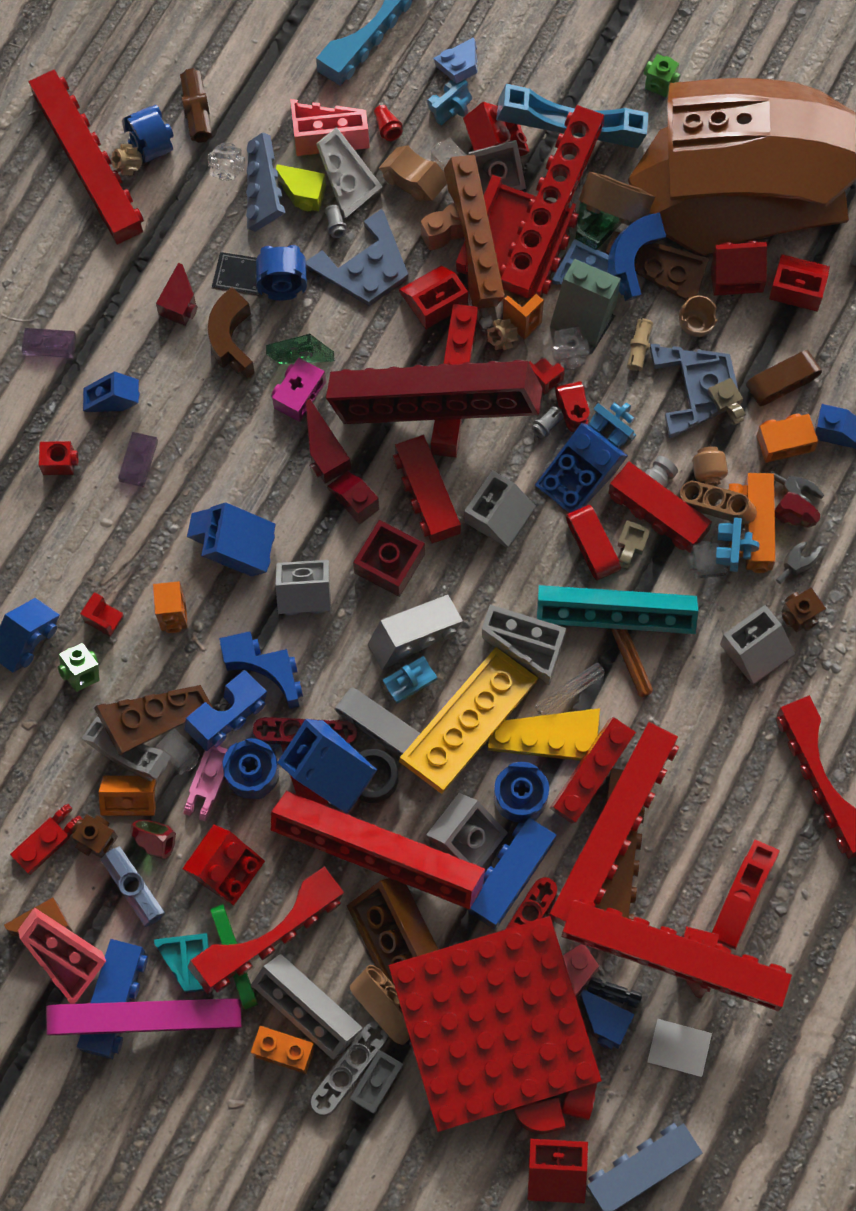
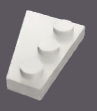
(347, 172)

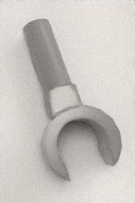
(485, 322)

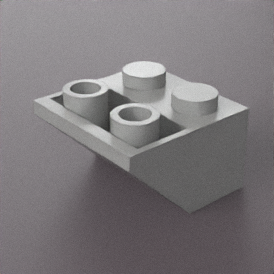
(499, 509)
(758, 644)

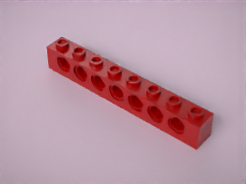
(580, 121)

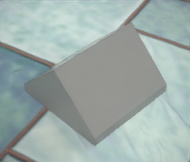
(501, 161)

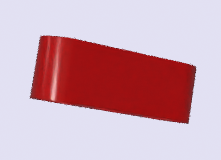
(593, 542)

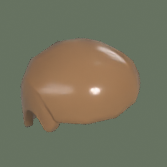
(698, 316)

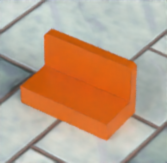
(526, 317)
(127, 796)

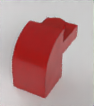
(541, 1116)

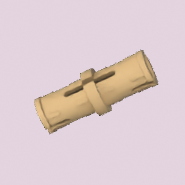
(639, 344)

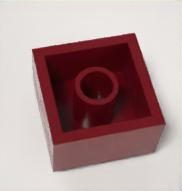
(389, 558)

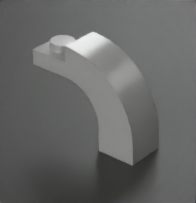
(141, 761)

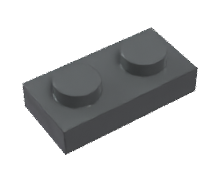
(376, 1082)

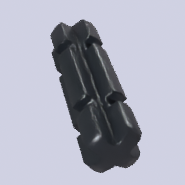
(614, 992)

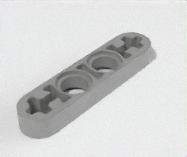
(352, 1070)

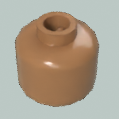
(710, 466)

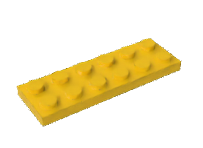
(468, 720)

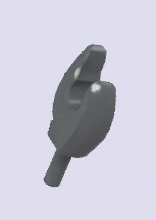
(798, 484)
(796, 563)

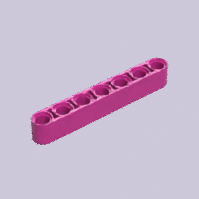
(143, 1016)

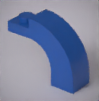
(624, 249)

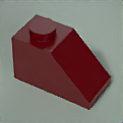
(177, 298)
(355, 496)

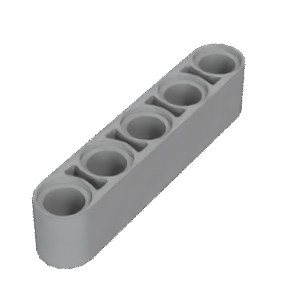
(376, 721)

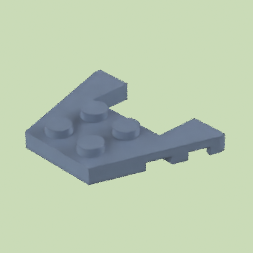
(372, 271)
(699, 373)

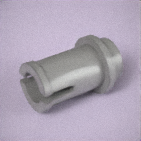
(336, 227)
(546, 423)

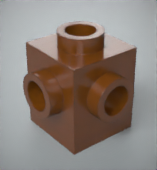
(802, 610)
(93, 836)

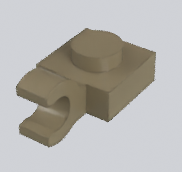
(727, 397)
(632, 541)

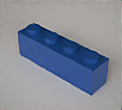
(512, 872)
(115, 984)

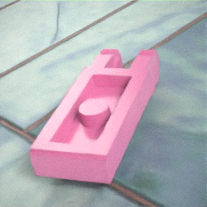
(207, 782)

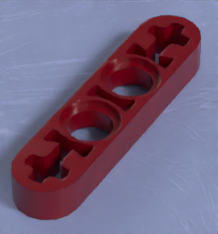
(285, 722)

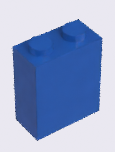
(238, 539)

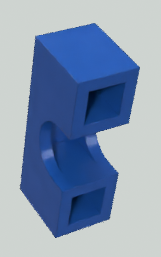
(211, 726)

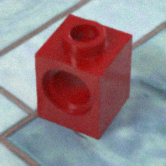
(50, 450)

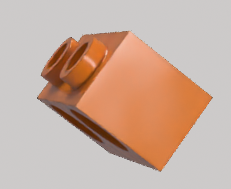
(170, 606)
(283, 1050)

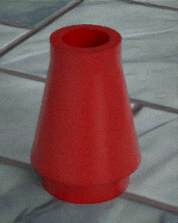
(388, 124)

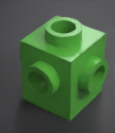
(660, 74)
(79, 667)

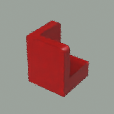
(548, 375)
(101, 615)

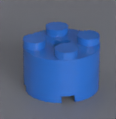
(148, 133)
(281, 272)
(245, 755)
(536, 789)

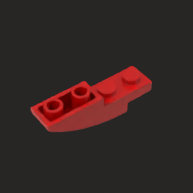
(745, 893)

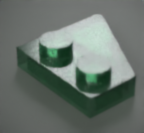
(593, 227)
(304, 347)

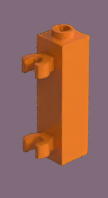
(760, 491)

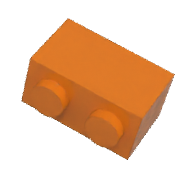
(786, 437)

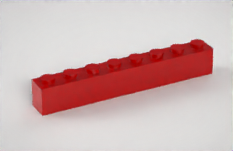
(86, 157)
(617, 820)
(377, 849)
(677, 955)

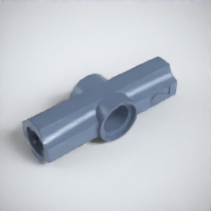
(140, 900)

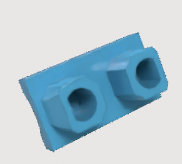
(451, 103)
(622, 431)
(732, 532)
(410, 679)

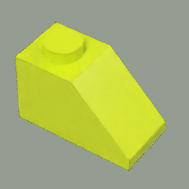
(302, 186)

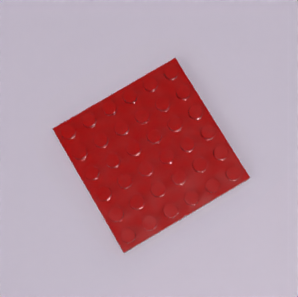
(494, 1023)

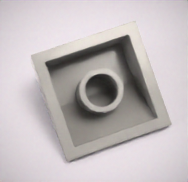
(303, 587)
(467, 831)

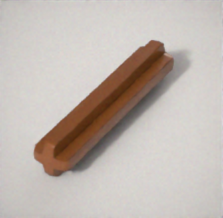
(632, 662)

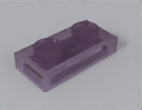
(48, 343)
(138, 459)

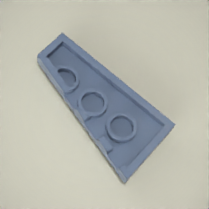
(262, 192)

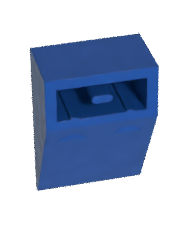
(581, 468)
(327, 764)

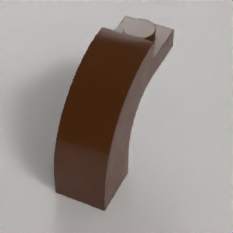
(223, 319)

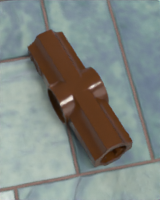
(195, 105)

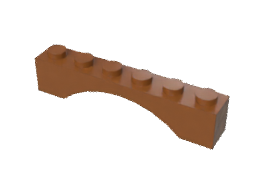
(483, 269)

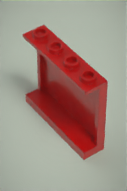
(505, 211)

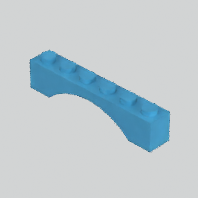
(343, 55)
(527, 108)

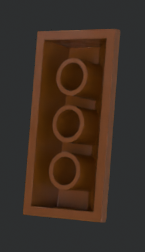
(391, 924)

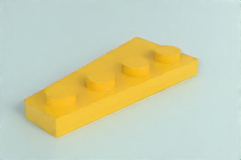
(552, 735)

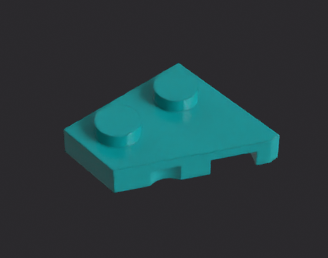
(178, 953)

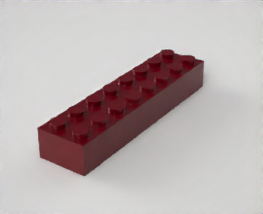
(435, 392)

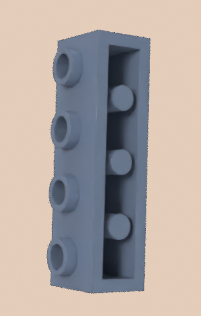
(644, 1169)

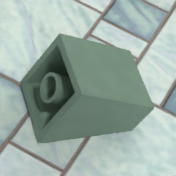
(586, 301)

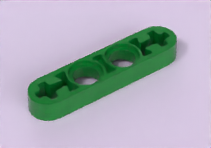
(227, 938)

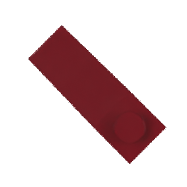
(326, 452)

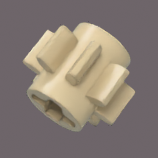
(126, 159)
(502, 334)

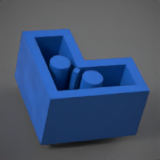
(22, 632)

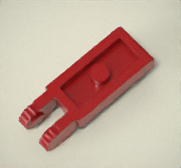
(44, 841)

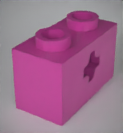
(302, 375)

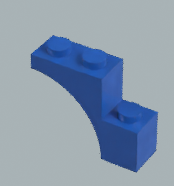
(240, 654)

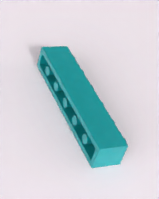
(617, 609)

